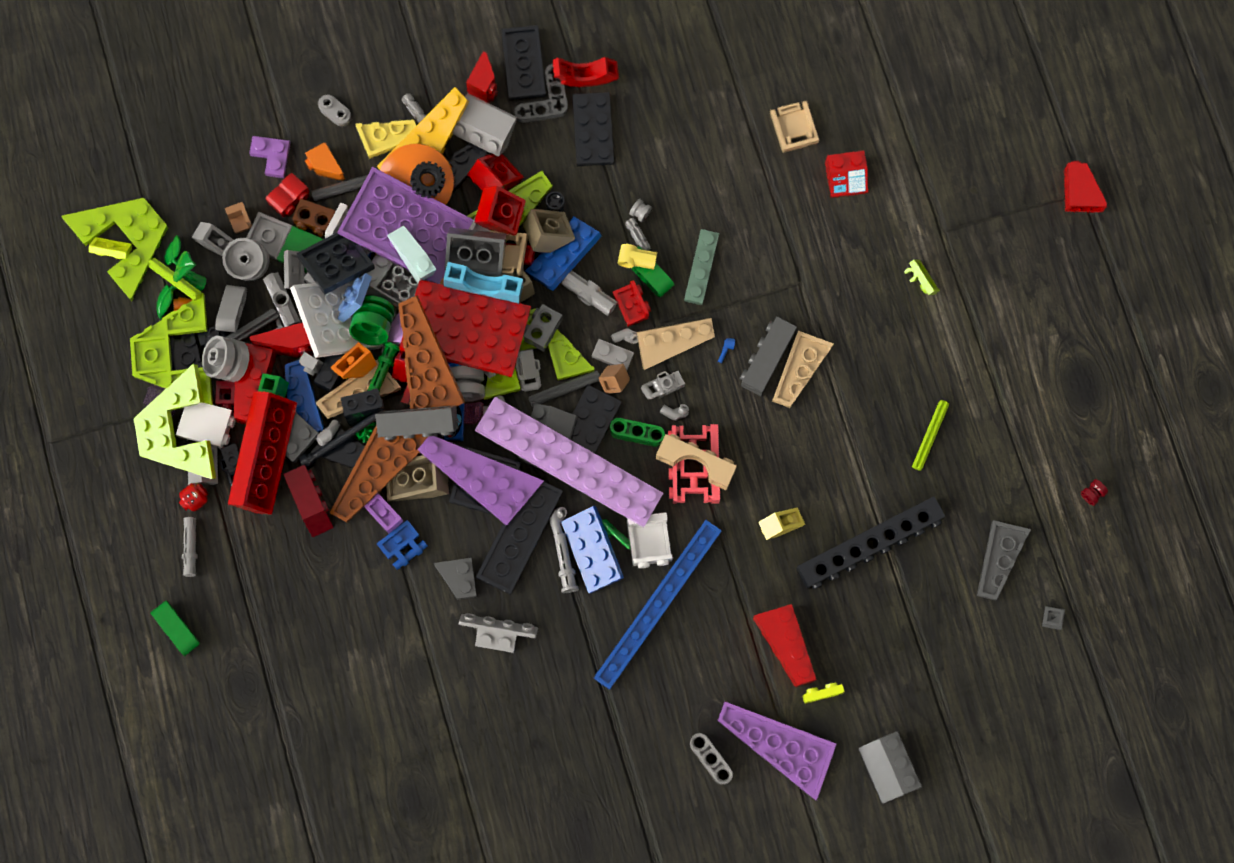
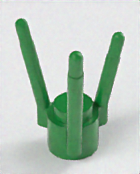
(612, 531)

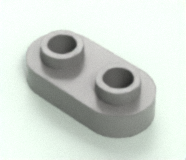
(332, 110)

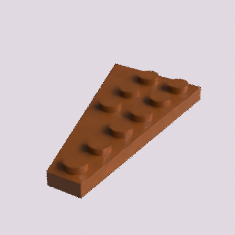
(427, 369)
(374, 469)

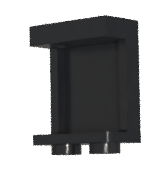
(361, 405)

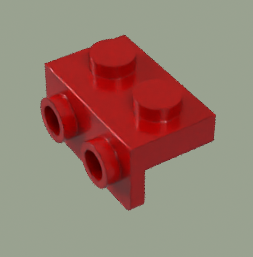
(631, 303)

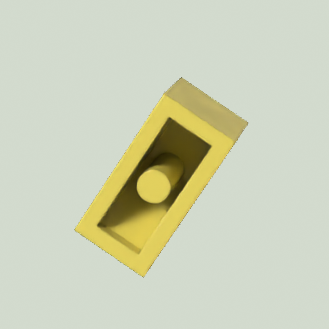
(781, 523)

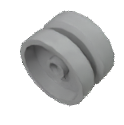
(242, 249)
(225, 358)
(469, 382)

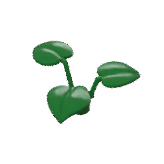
(182, 270)

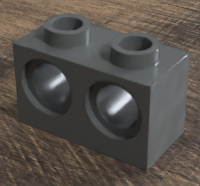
(546, 329)

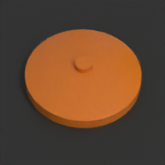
(405, 158)

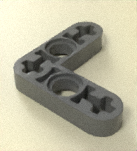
(549, 104)

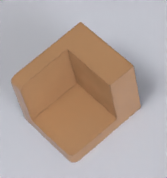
(238, 217)
(614, 378)

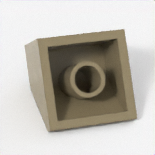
(547, 230)

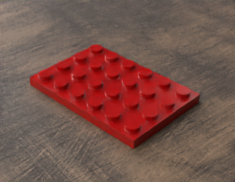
(474, 327)

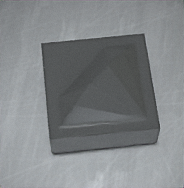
(1053, 618)

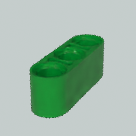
(655, 279)
(630, 425)
(175, 628)

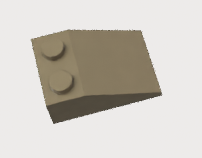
(418, 481)

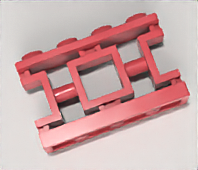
(714, 498)

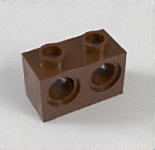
(316, 213)

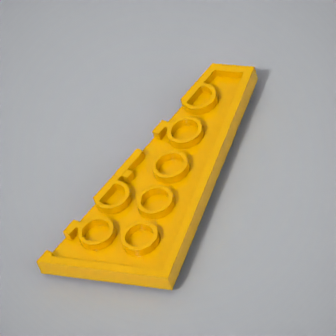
(438, 124)

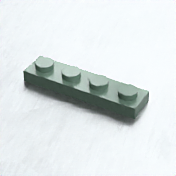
(701, 267)

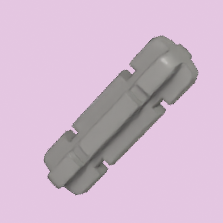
(413, 107)
(637, 234)

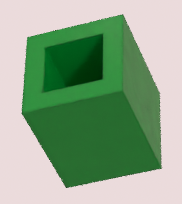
(273, 384)

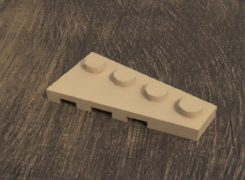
(667, 341)
(802, 363)
(331, 403)

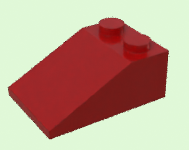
(285, 341)

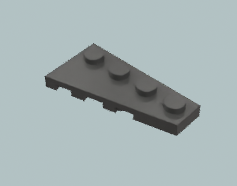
(1001, 553)

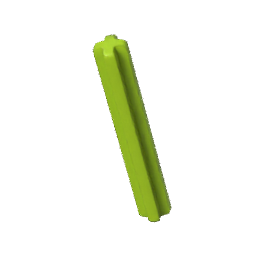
(167, 274)
(930, 435)

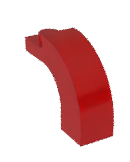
(585, 74)

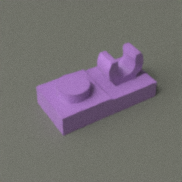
(383, 513)

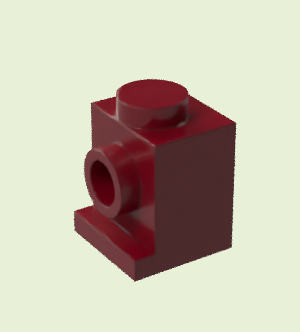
(223, 389)

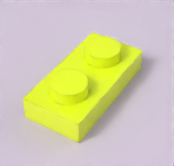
(112, 248)
(830, 691)

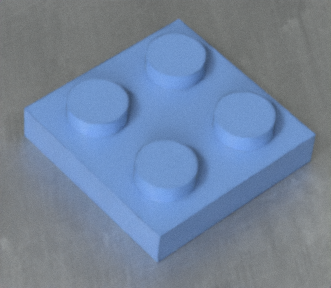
(354, 297)

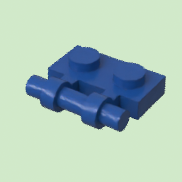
(398, 540)

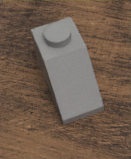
(211, 238)

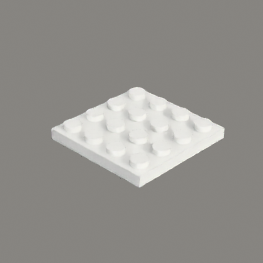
(320, 319)

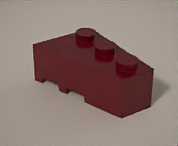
(308, 500)

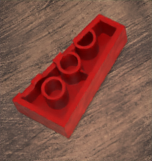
(260, 361)
(785, 639)

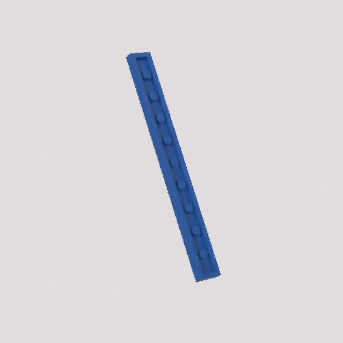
(657, 604)

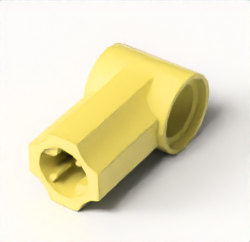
(632, 256)

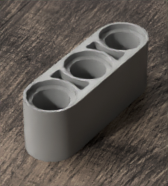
(231, 308)
(713, 769)

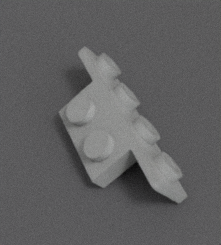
(497, 633)

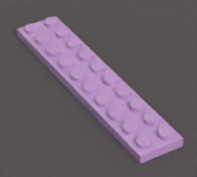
(569, 461)

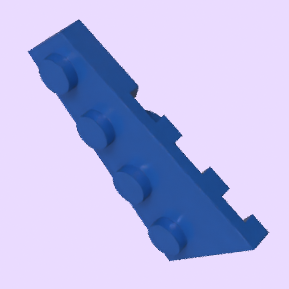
(302, 392)

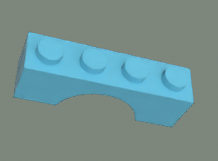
(503, 287)

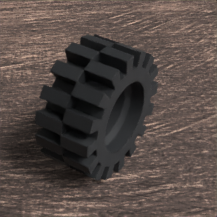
(427, 190)

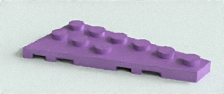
(491, 483)
(790, 750)

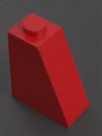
(1082, 190)

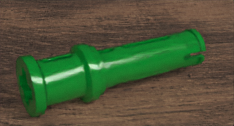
(385, 362)

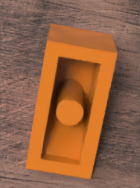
(323, 162)
(355, 363)

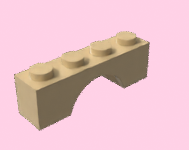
(674, 450)

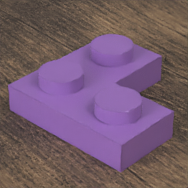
(276, 153)

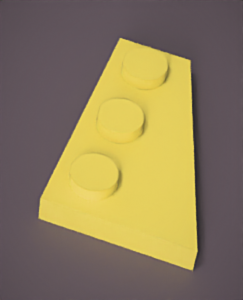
(384, 136)

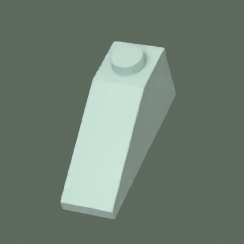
(412, 254)

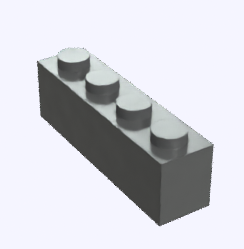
(768, 356)
(416, 421)

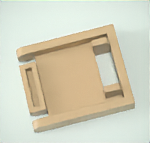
(794, 124)
(514, 254)

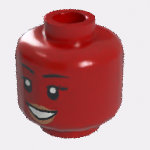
(193, 497)

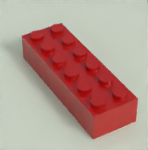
(262, 453)

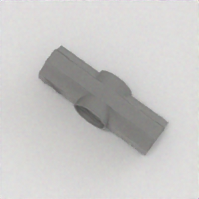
(276, 290)
(589, 293)

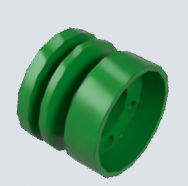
(372, 321)

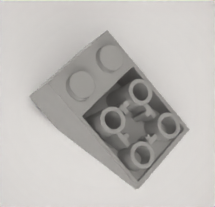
(391, 281)

